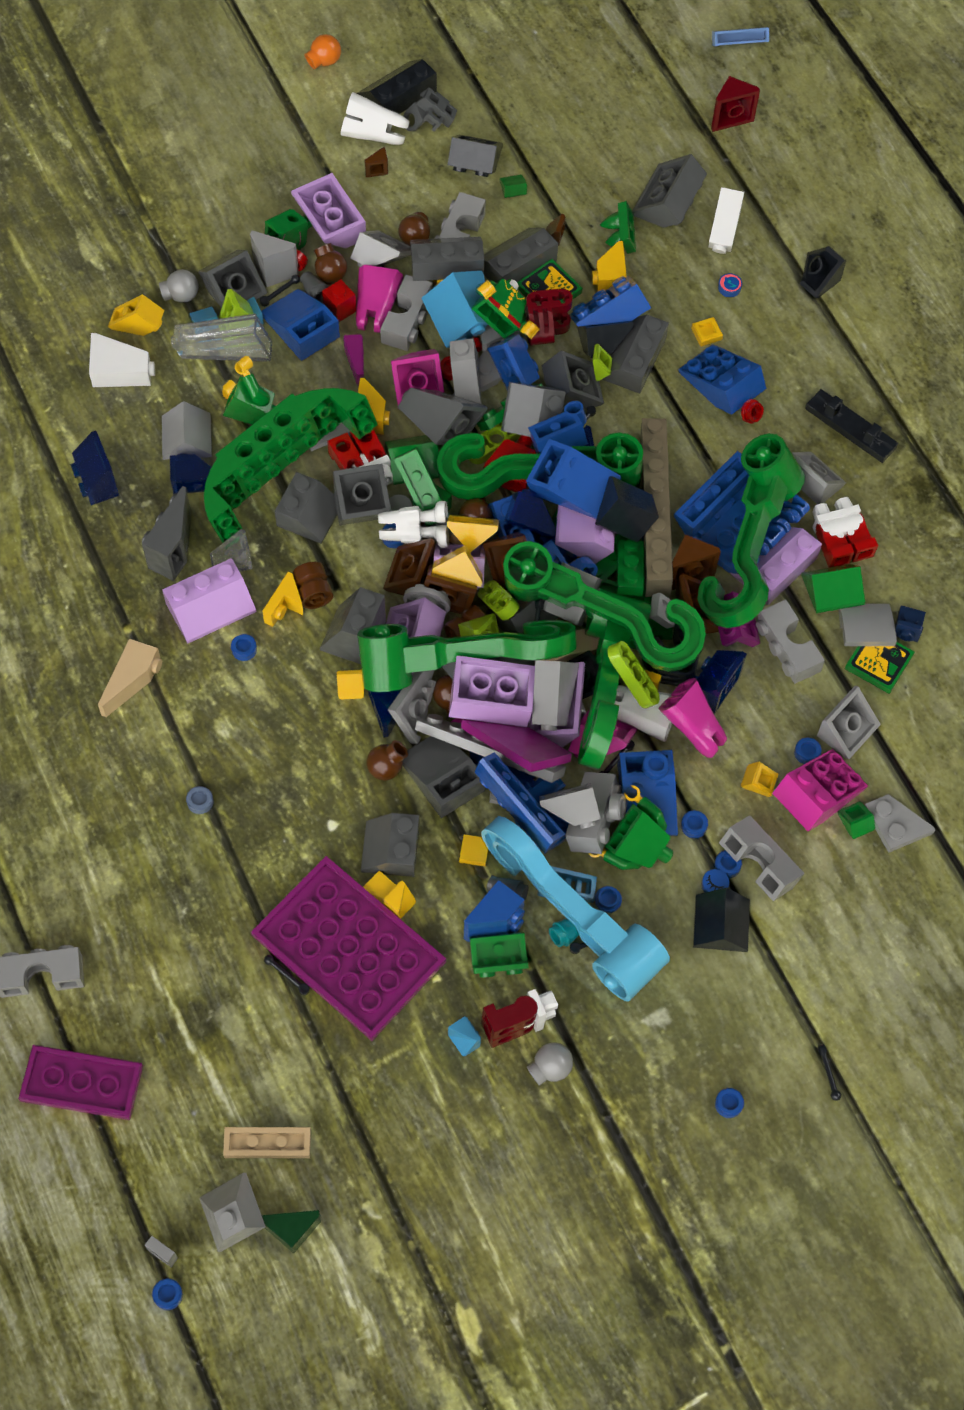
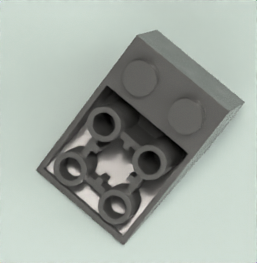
(168, 540)
(443, 774)

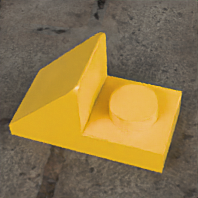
(284, 597)

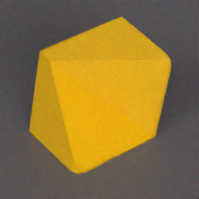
(399, 900)

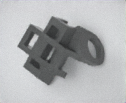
(425, 106)

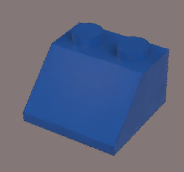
(514, 361)
(496, 913)

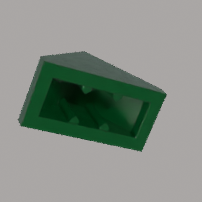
(292, 1227)

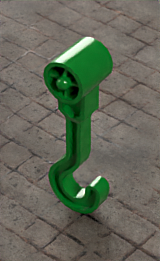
(615, 451)
(771, 481)
(534, 575)
(392, 656)
(603, 710)

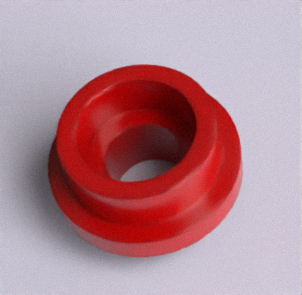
(752, 411)

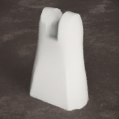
(372, 122)
(647, 720)

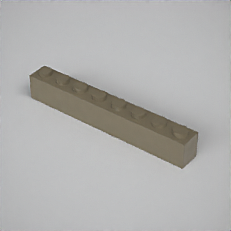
(656, 482)

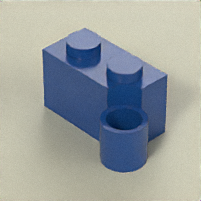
(563, 428)

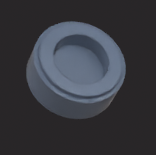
(199, 800)

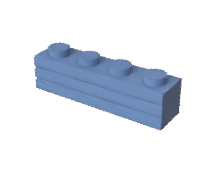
(740, 36)

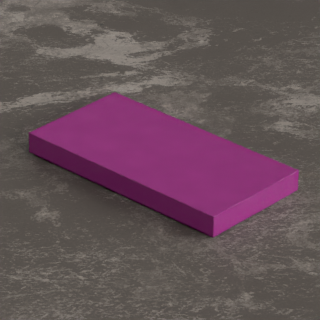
(519, 744)
(81, 1082)

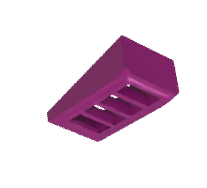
(355, 354)

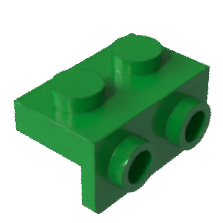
(498, 953)

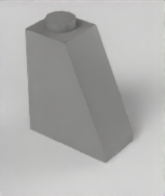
(553, 693)

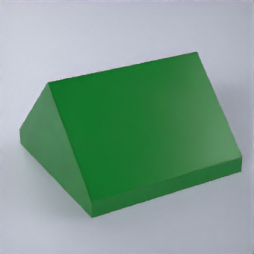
(426, 447)
(835, 587)

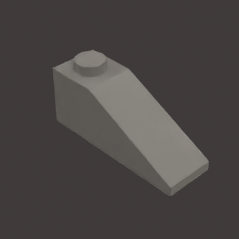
(465, 369)

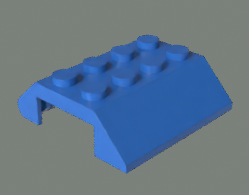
(717, 513)
(520, 797)

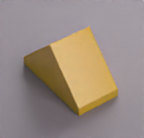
(472, 530)
(459, 566)

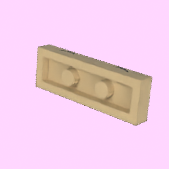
(267, 1142)

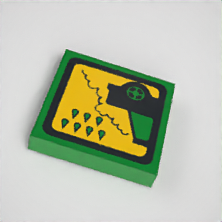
(549, 277)
(880, 664)

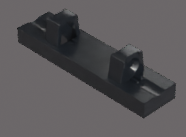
(851, 425)

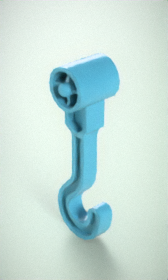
(625, 957)

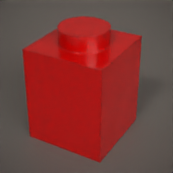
(339, 300)

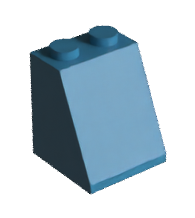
(451, 306)

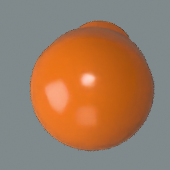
(324, 51)

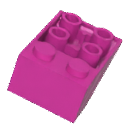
(819, 789)

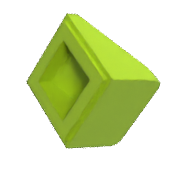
(601, 362)

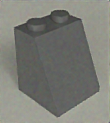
(440, 414)
(357, 612)

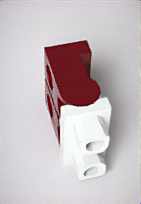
(518, 1018)

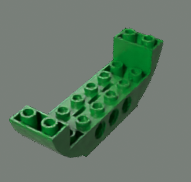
(274, 444)

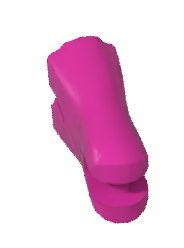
(376, 294)
(694, 717)

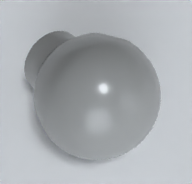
(179, 286)
(551, 1063)

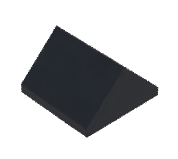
(626, 510)
(721, 921)

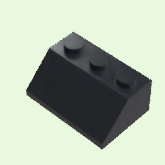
(402, 86)

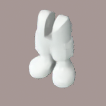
(409, 528)

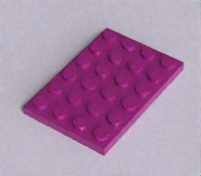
(348, 947)

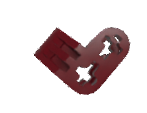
(548, 313)

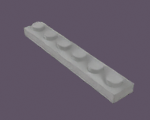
(453, 733)

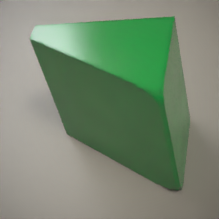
(513, 186)
(857, 819)

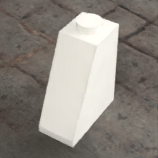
(726, 220)
(118, 364)

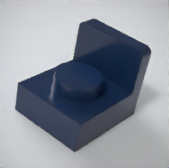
(909, 624)

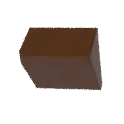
(377, 164)
(557, 227)

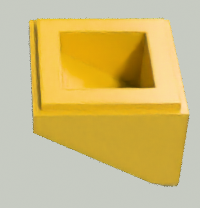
(350, 684)
(759, 779)

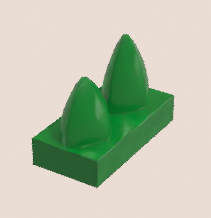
(624, 221)

